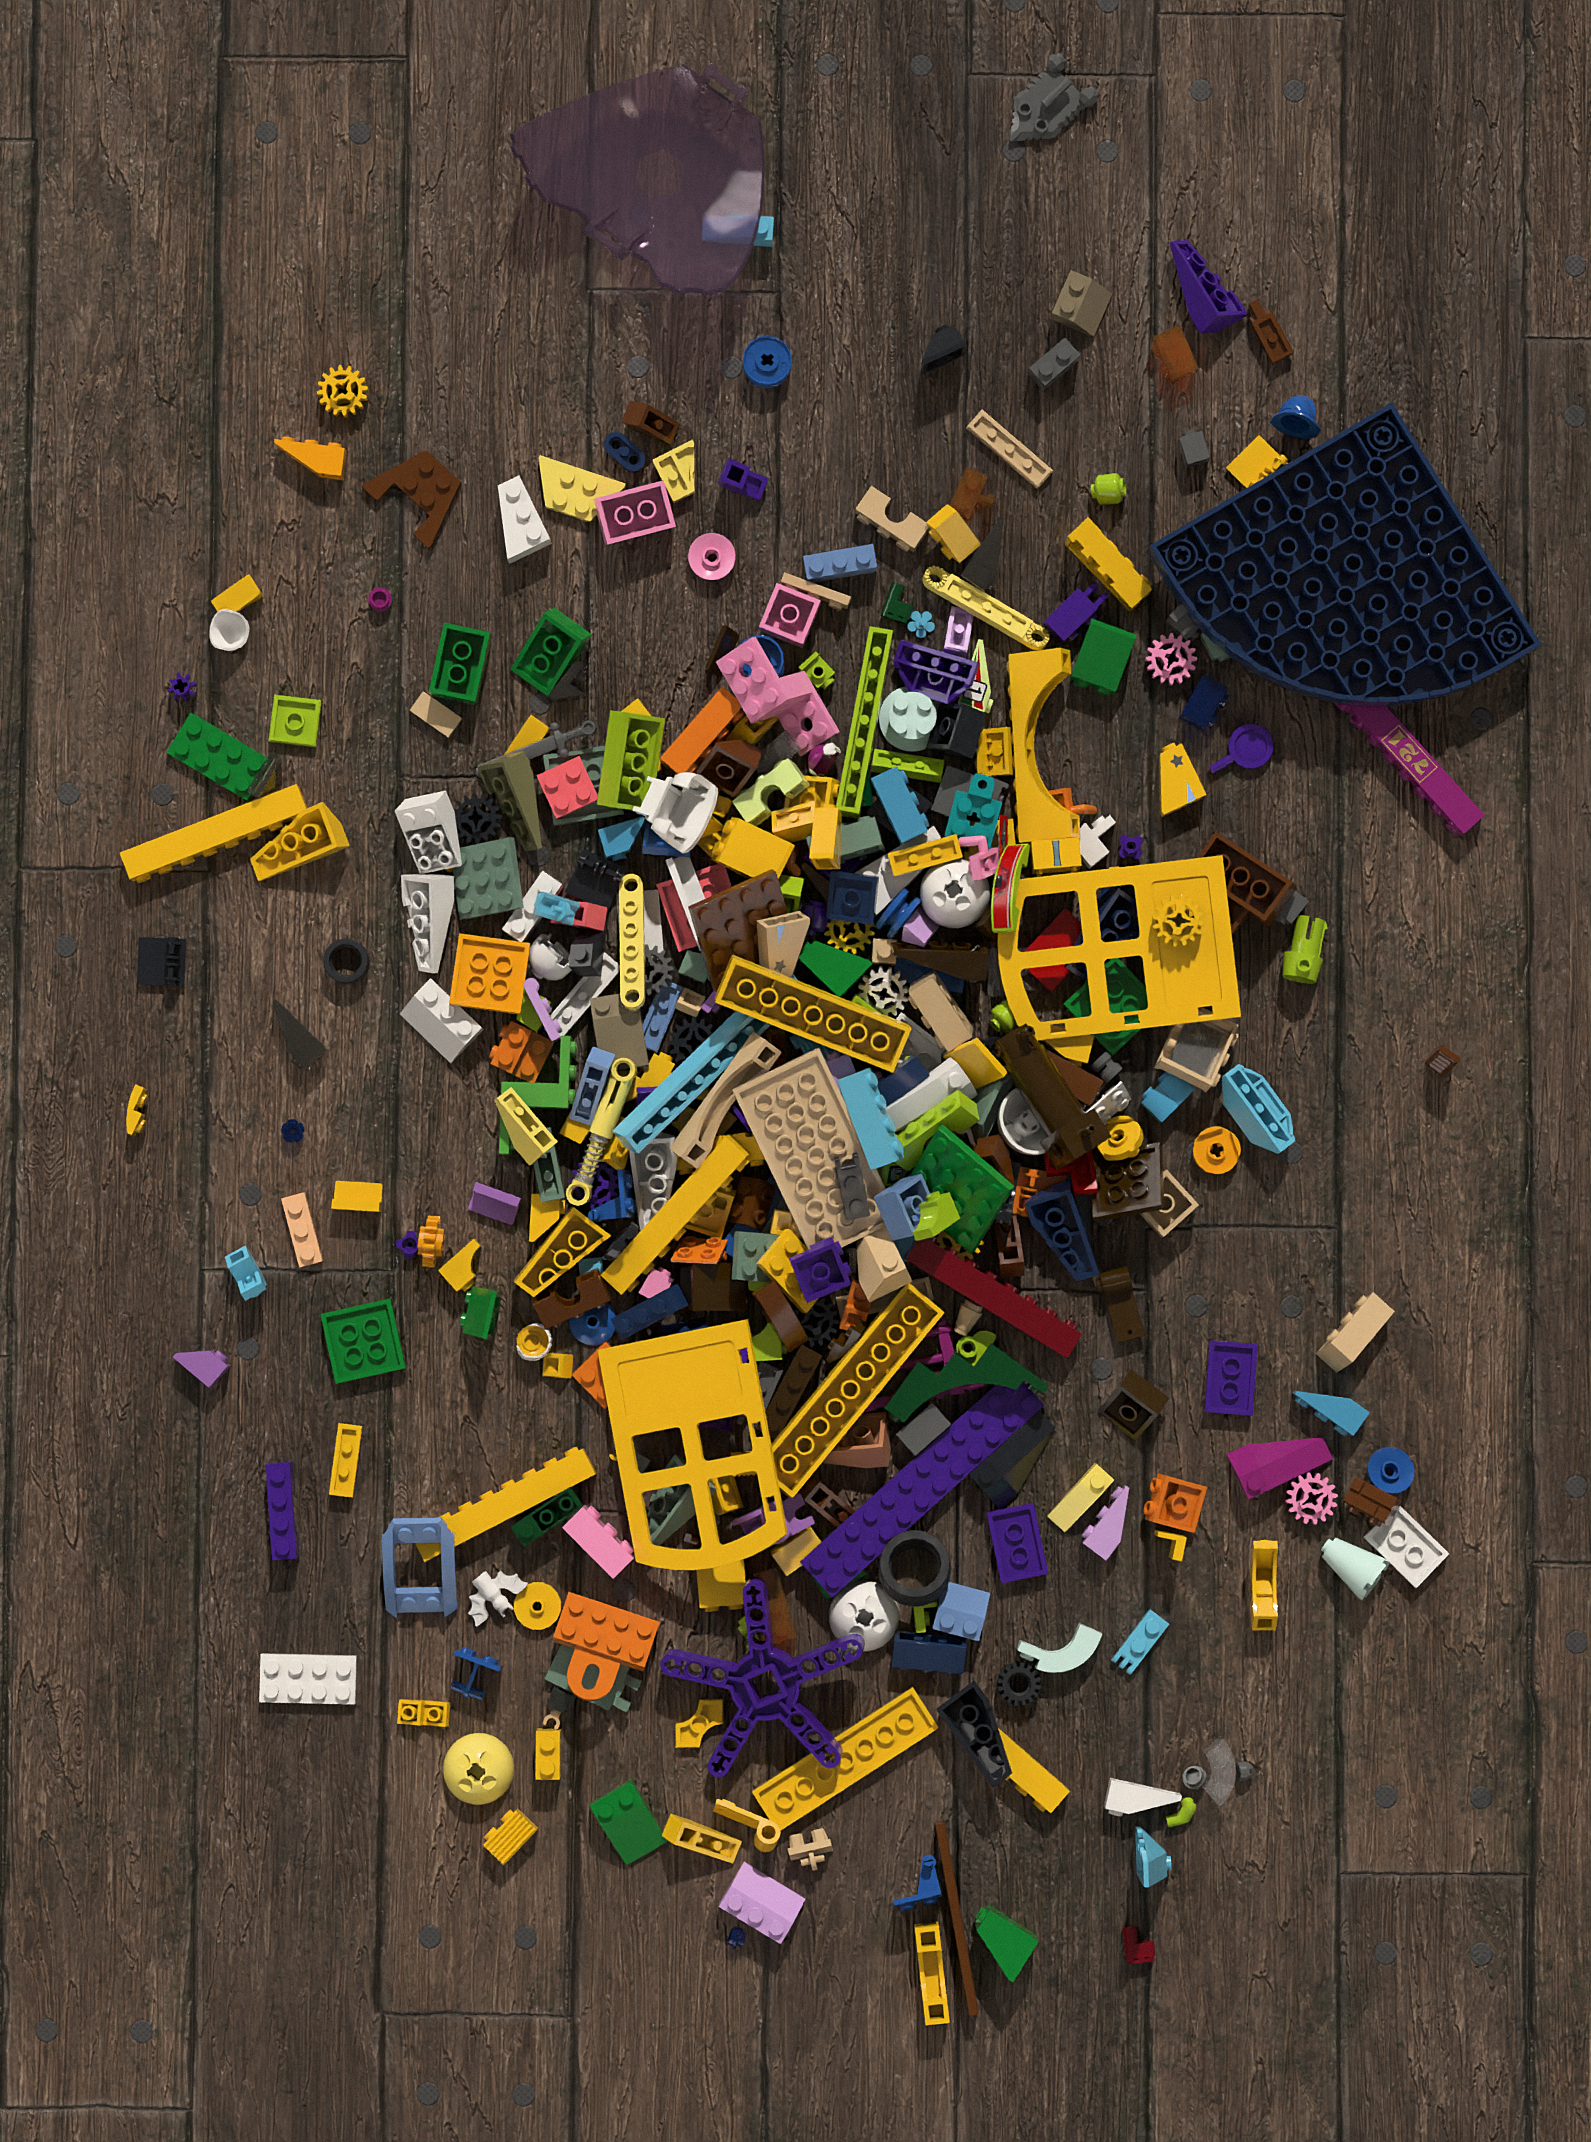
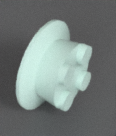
(908, 719)

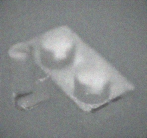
(994, 980)

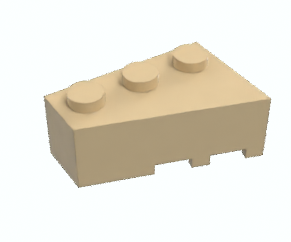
(1355, 1332)

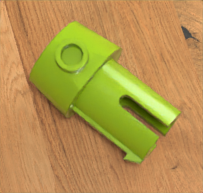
(1304, 960)

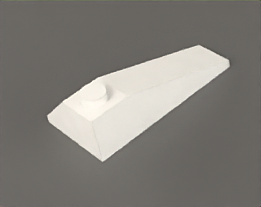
(430, 908)
(928, 1093)

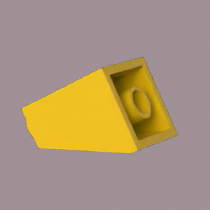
(750, 849)

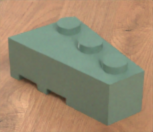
(860, 839)

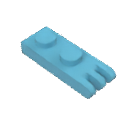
(1140, 1641)

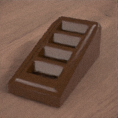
(1442, 1060)

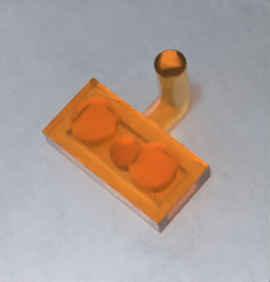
(969, 493)

